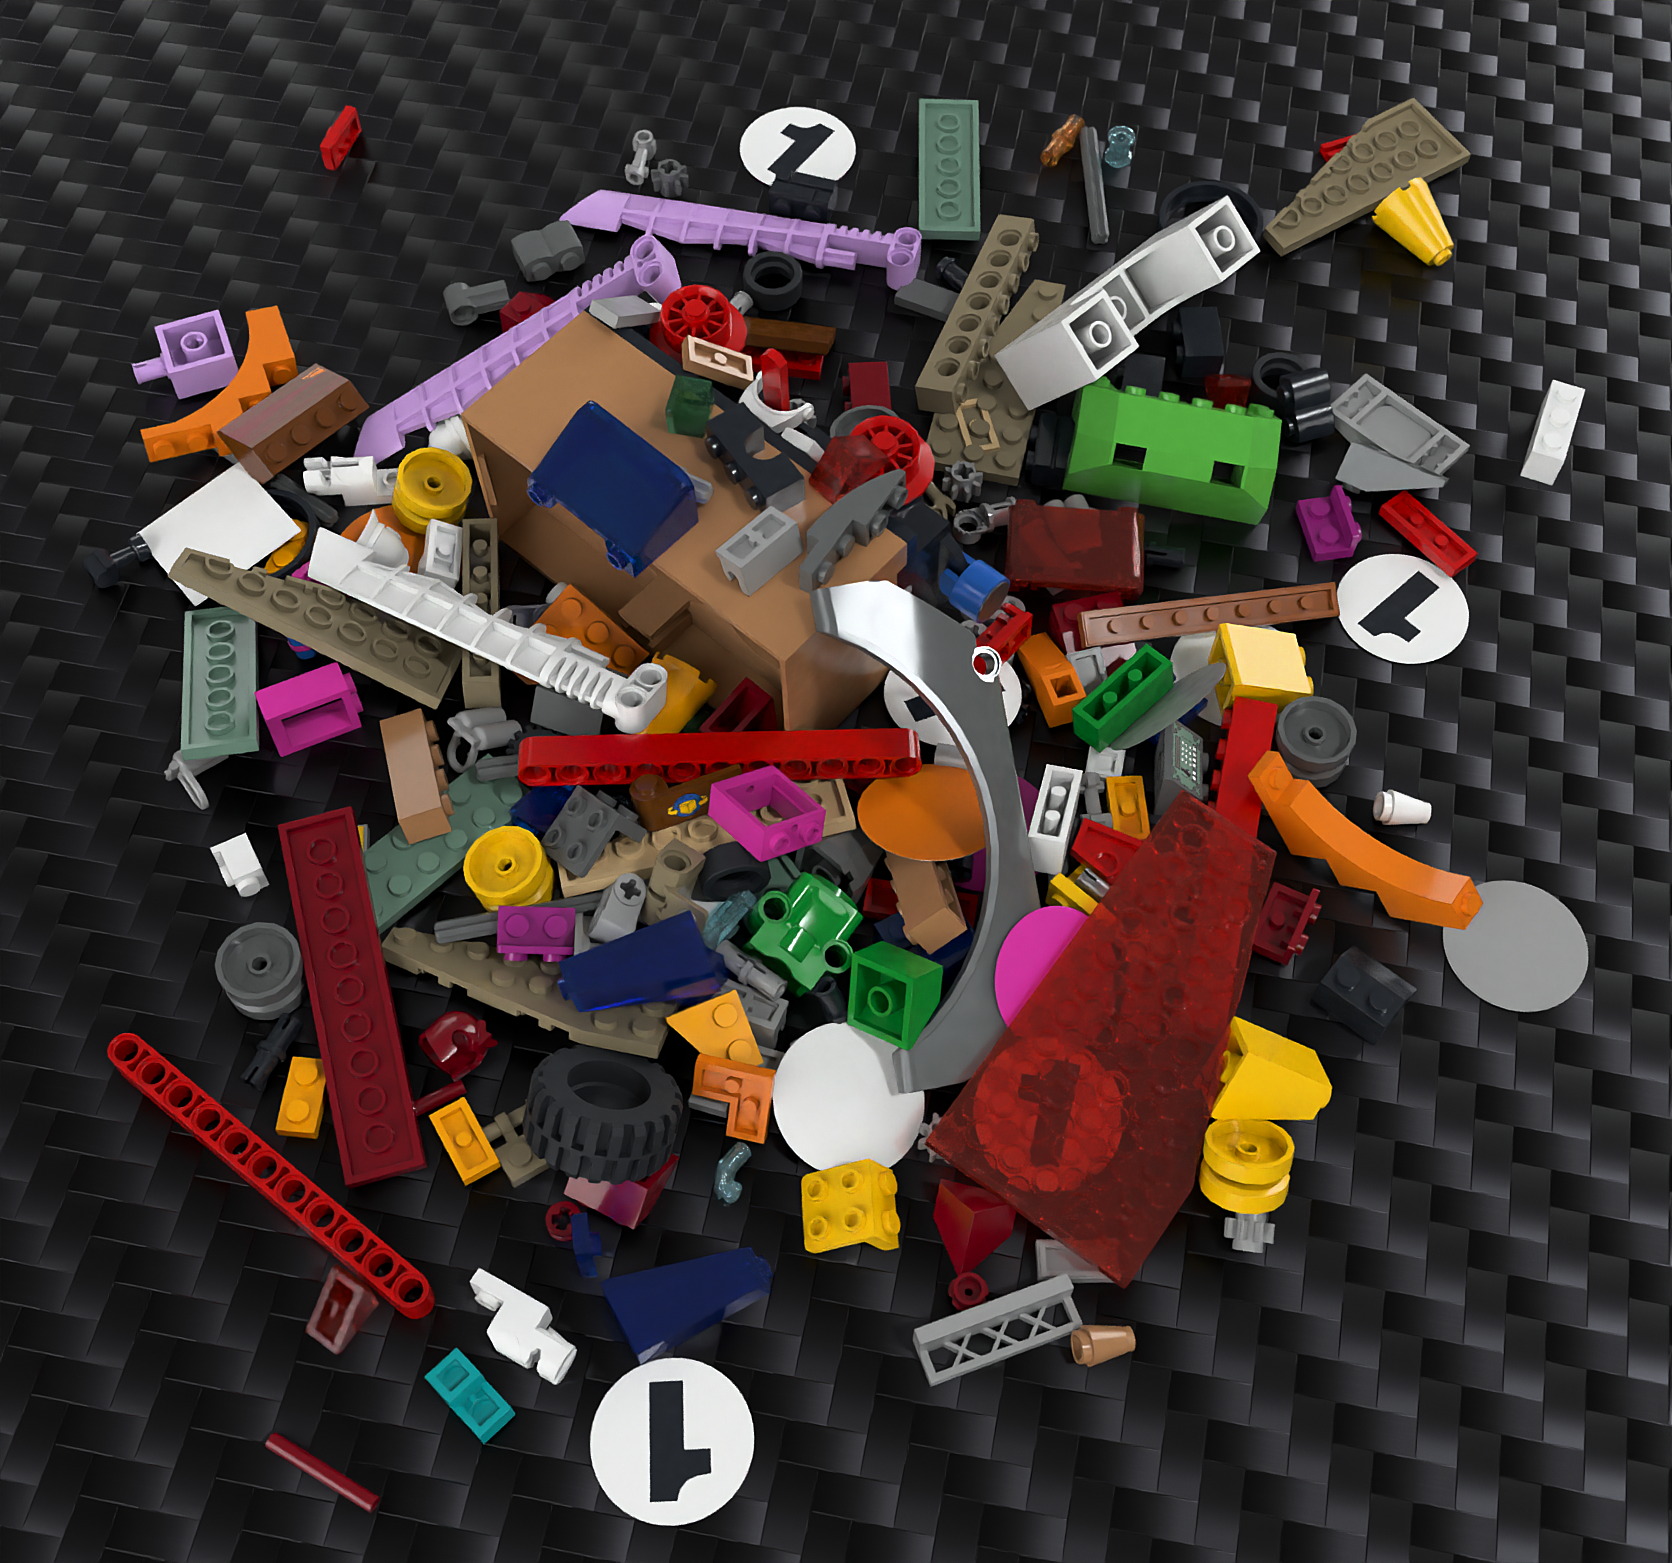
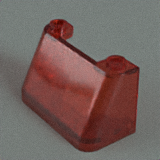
(1075, 548)

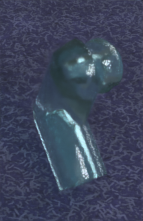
(726, 1172)

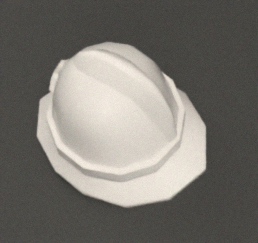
(451, 436)
(385, 542)

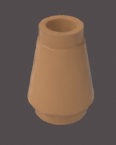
(1100, 1343)

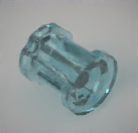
(1119, 151)

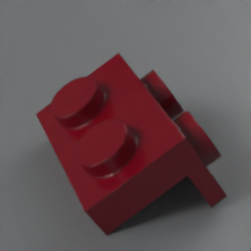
(1283, 922)

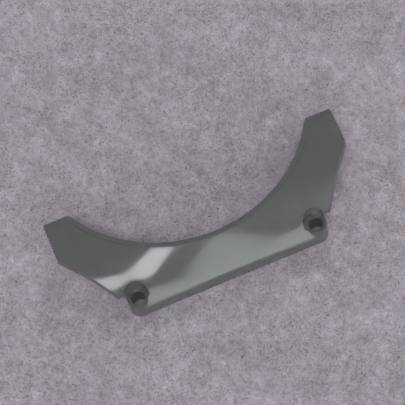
(937, 662)

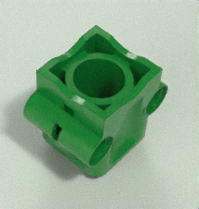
(808, 923)

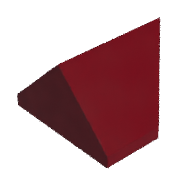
(743, 711)
(971, 1223)

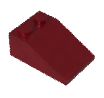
(1065, 630)

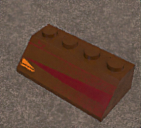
(292, 422)

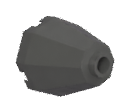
(843, 859)

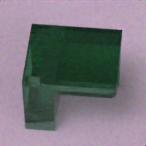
(689, 406)

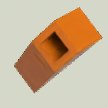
(1052, 679)

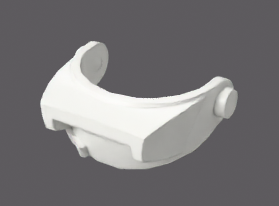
(772, 418)

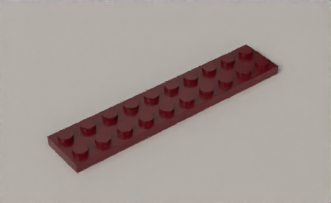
(351, 998)

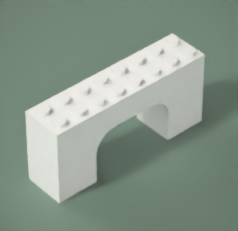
(1099, 322)

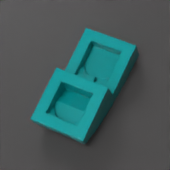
(470, 1395)

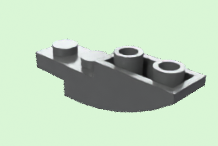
(850, 520)

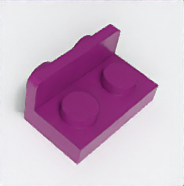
(1329, 525)
(535, 931)

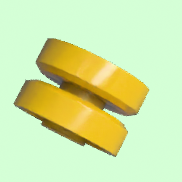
(431, 486)
(509, 869)
(1246, 1165)

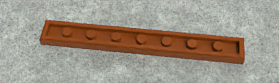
(1206, 613)

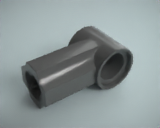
(467, 302)

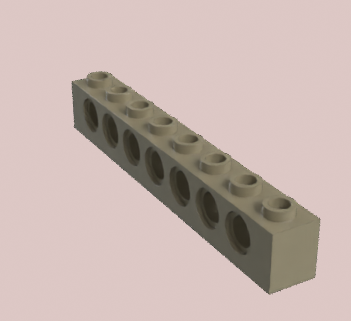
(976, 315)

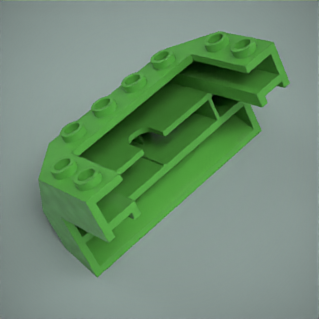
(1179, 455)

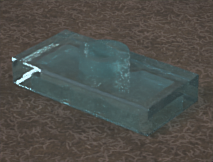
(724, 921)

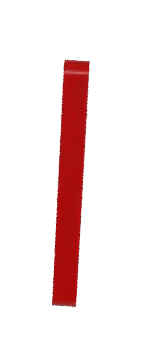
(693, 755)
(277, 1187)

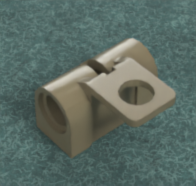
(673, 885)

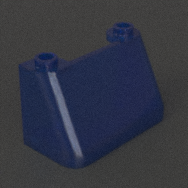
(616, 488)

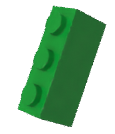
(1123, 698)

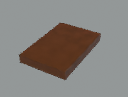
(789, 336)

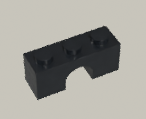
(769, 482)

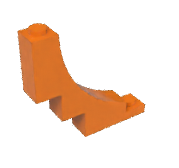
(1358, 860)

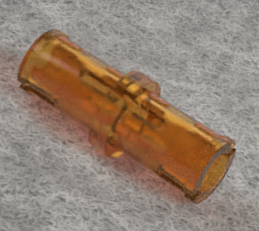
(1062, 140)

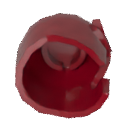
(456, 1043)

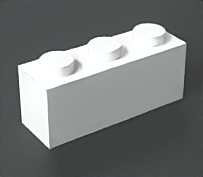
(1552, 432)
(1054, 818)

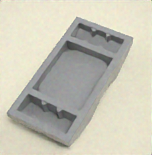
(1393, 425)

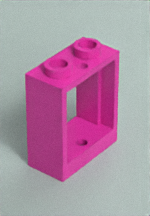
(304, 694)
(732, 804)

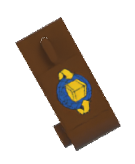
(666, 807)

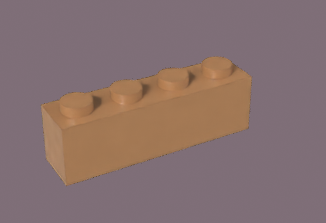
(416, 776)
(926, 901)

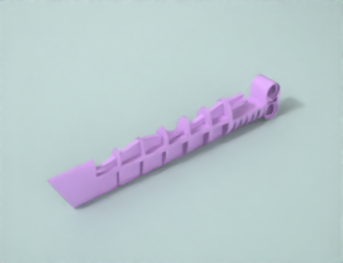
(801, 239)
(464, 382)

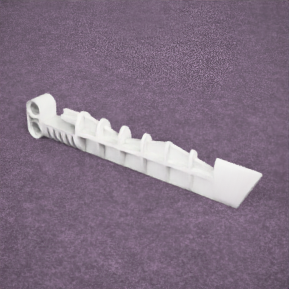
(457, 619)

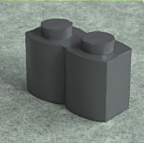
(548, 251)

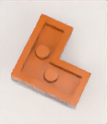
(743, 1086)

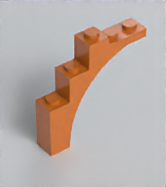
(266, 365)

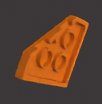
(579, 617)

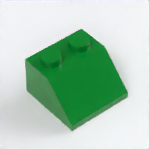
(892, 993)

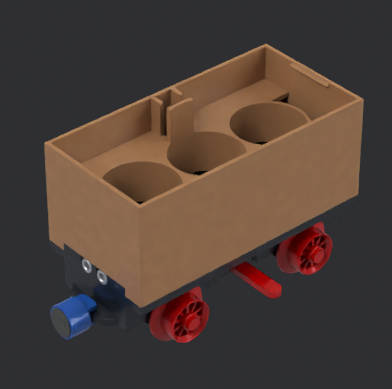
(683, 597)

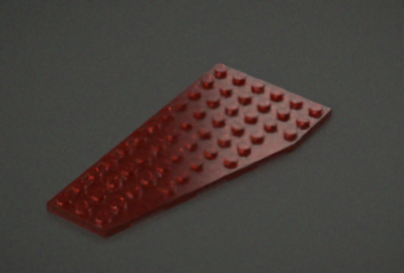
(1116, 1059)

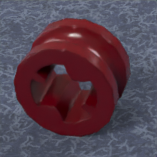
(555, 1214)

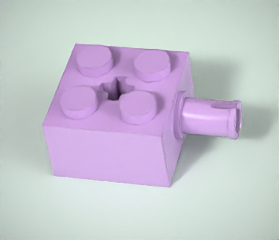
(193, 355)

